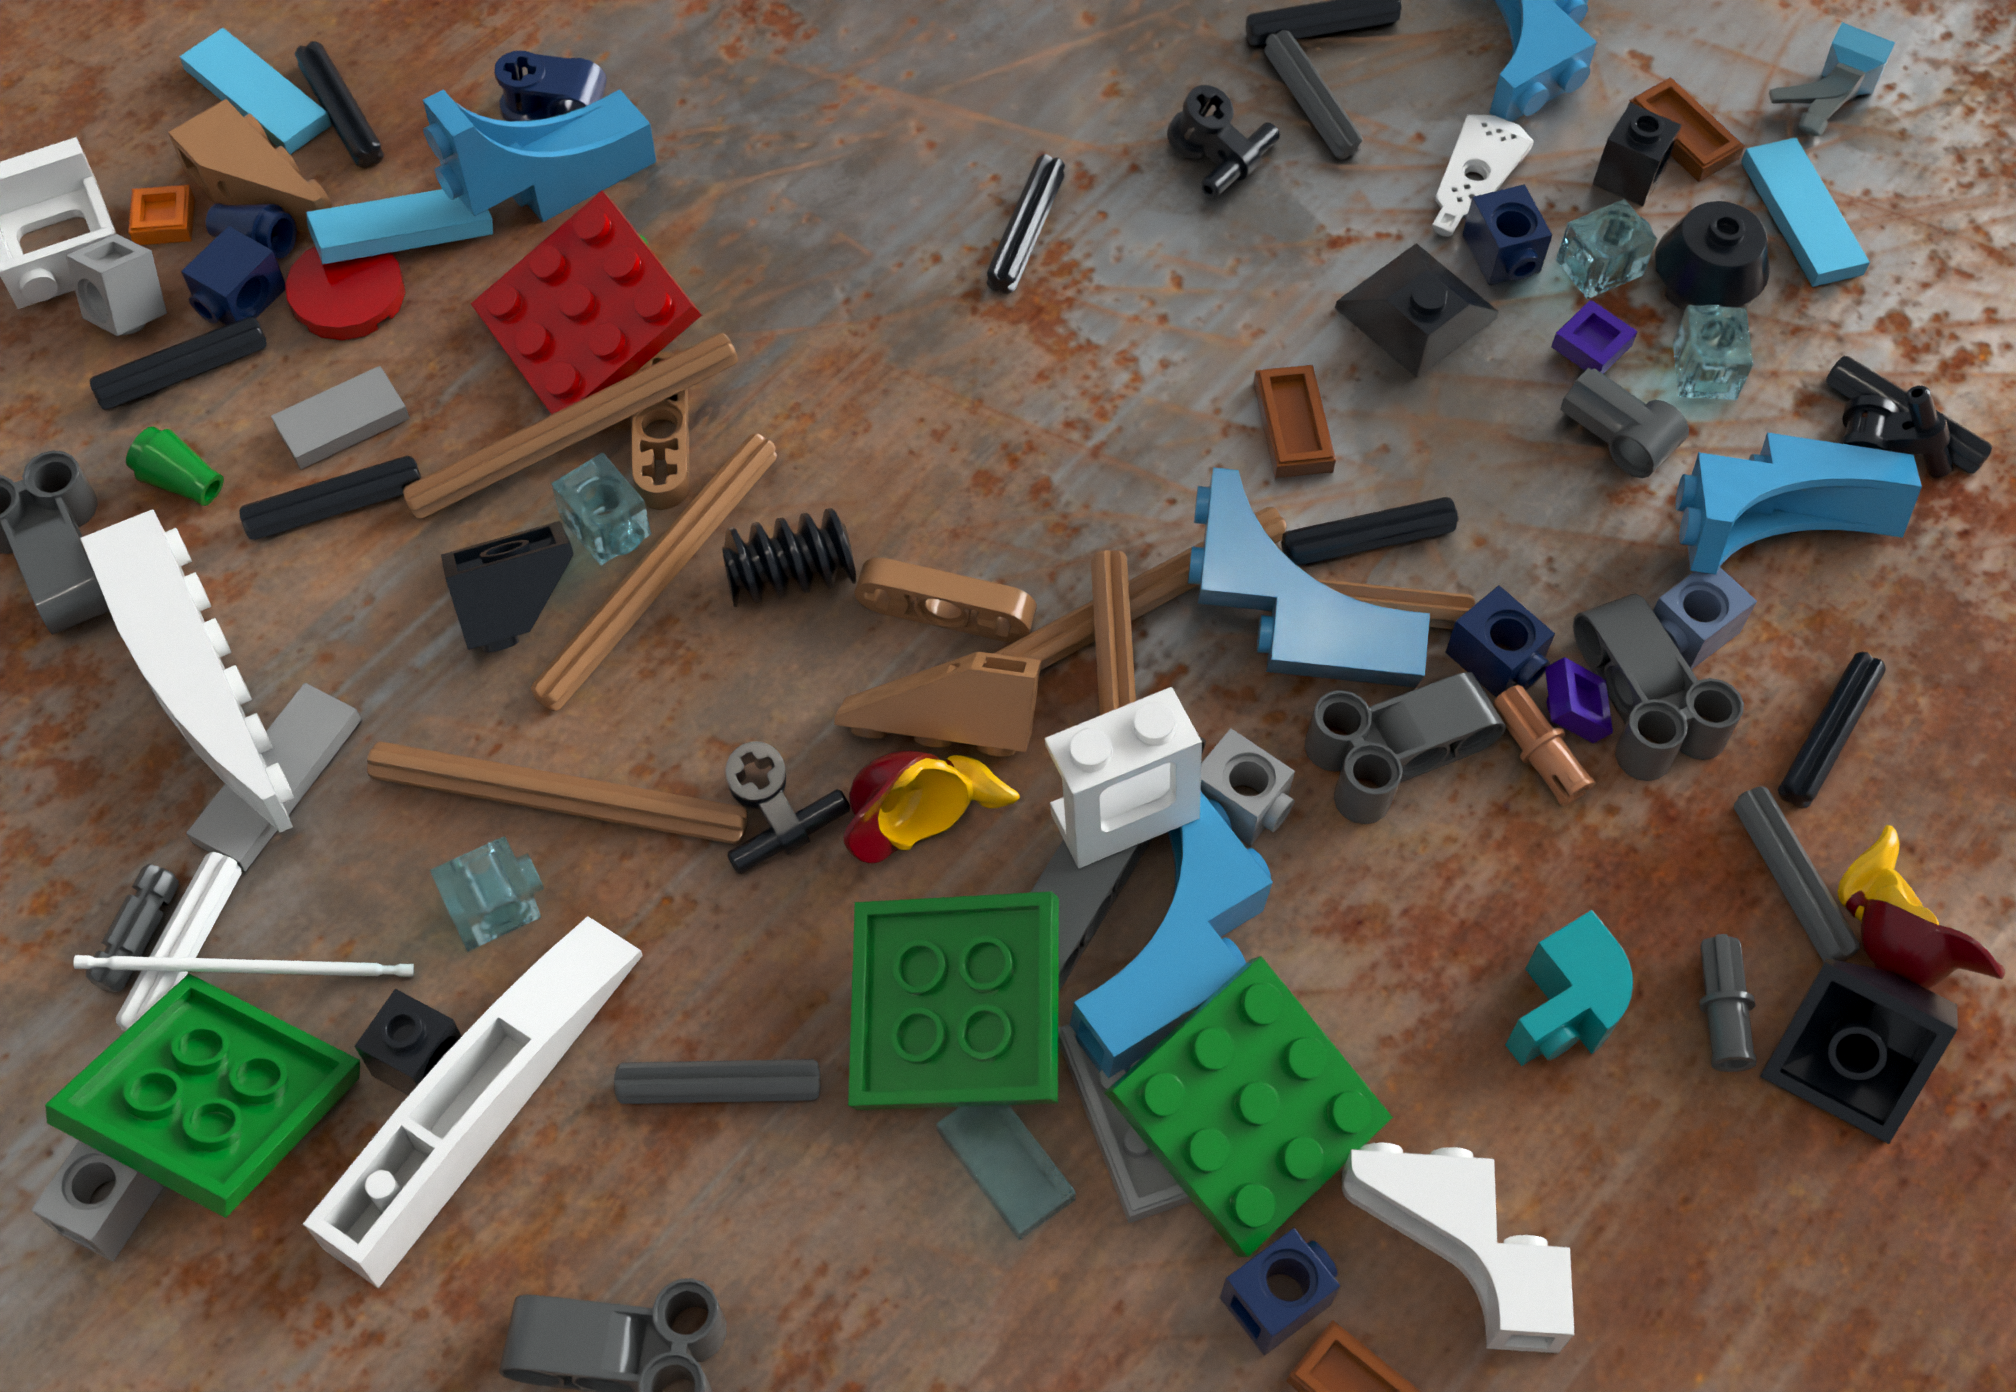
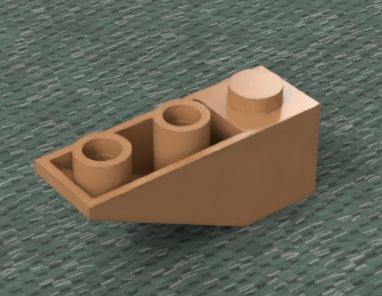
(240, 167)
(967, 701)

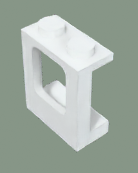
(37, 193)
(1126, 777)

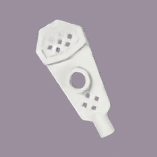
(1485, 147)

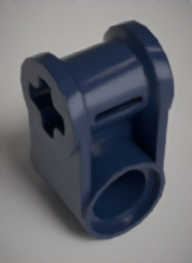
(549, 88)

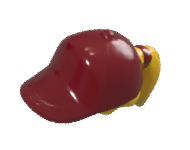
(914, 798)
(1896, 926)

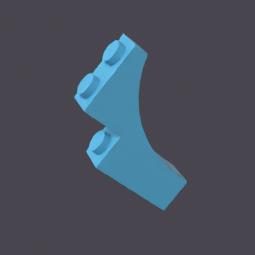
(1547, 54)
(536, 161)
(1792, 489)
(1310, 624)
(1186, 960)

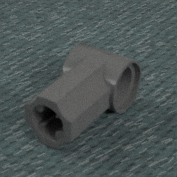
(1636, 432)

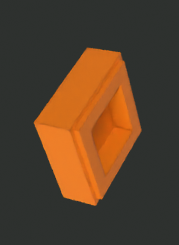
(161, 215)

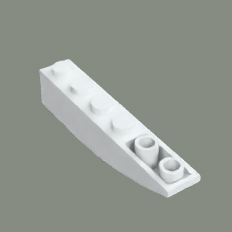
(181, 655)
(467, 1103)

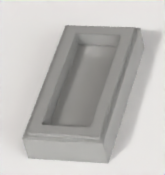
(340, 417)

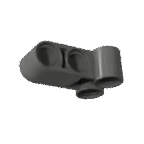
(42, 530)
(1654, 689)
(1398, 739)
(612, 1344)

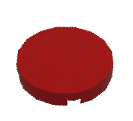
(344, 296)

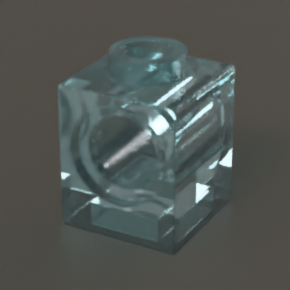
(1606, 248)
(1712, 352)
(598, 489)
(488, 892)

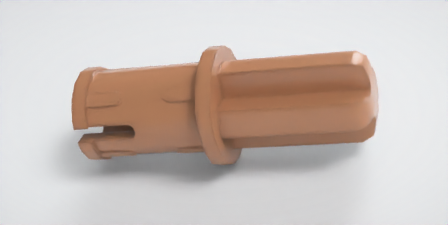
(1543, 745)

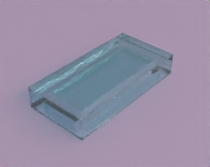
(1007, 1165)

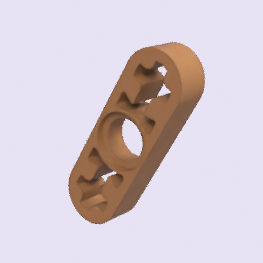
(672, 449)
(945, 599)

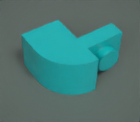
(1586, 987)

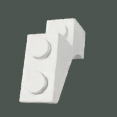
(1451, 1209)

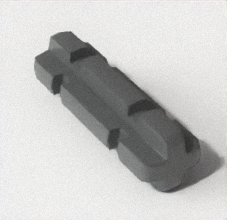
(134, 924)

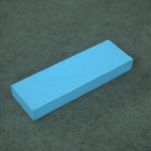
(256, 89)
(1804, 212)
(393, 225)

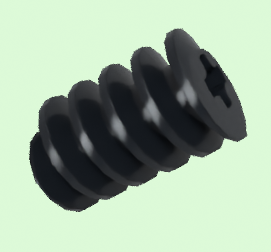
(787, 556)

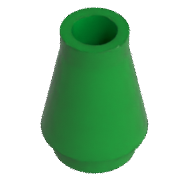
(171, 465)

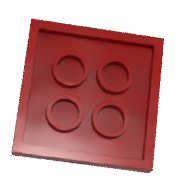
(585, 306)

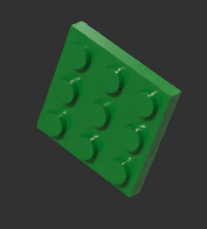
(955, 1002)
(204, 1094)
(1249, 1106)

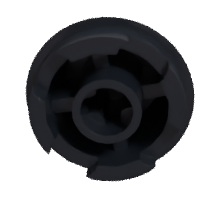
(1714, 257)

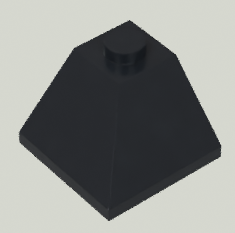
(1416, 310)
(505, 583)
(1863, 1045)

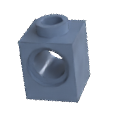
(1713, 600)

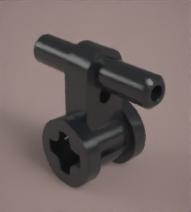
(1218, 138)
(1911, 432)
(787, 829)

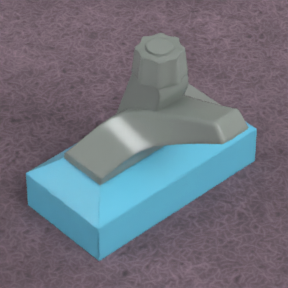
(1850, 70)

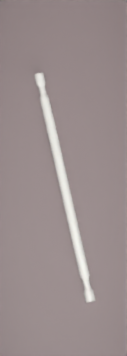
(243, 966)

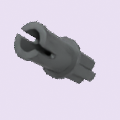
(1727, 1004)

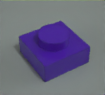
(1594, 338)
(1578, 700)

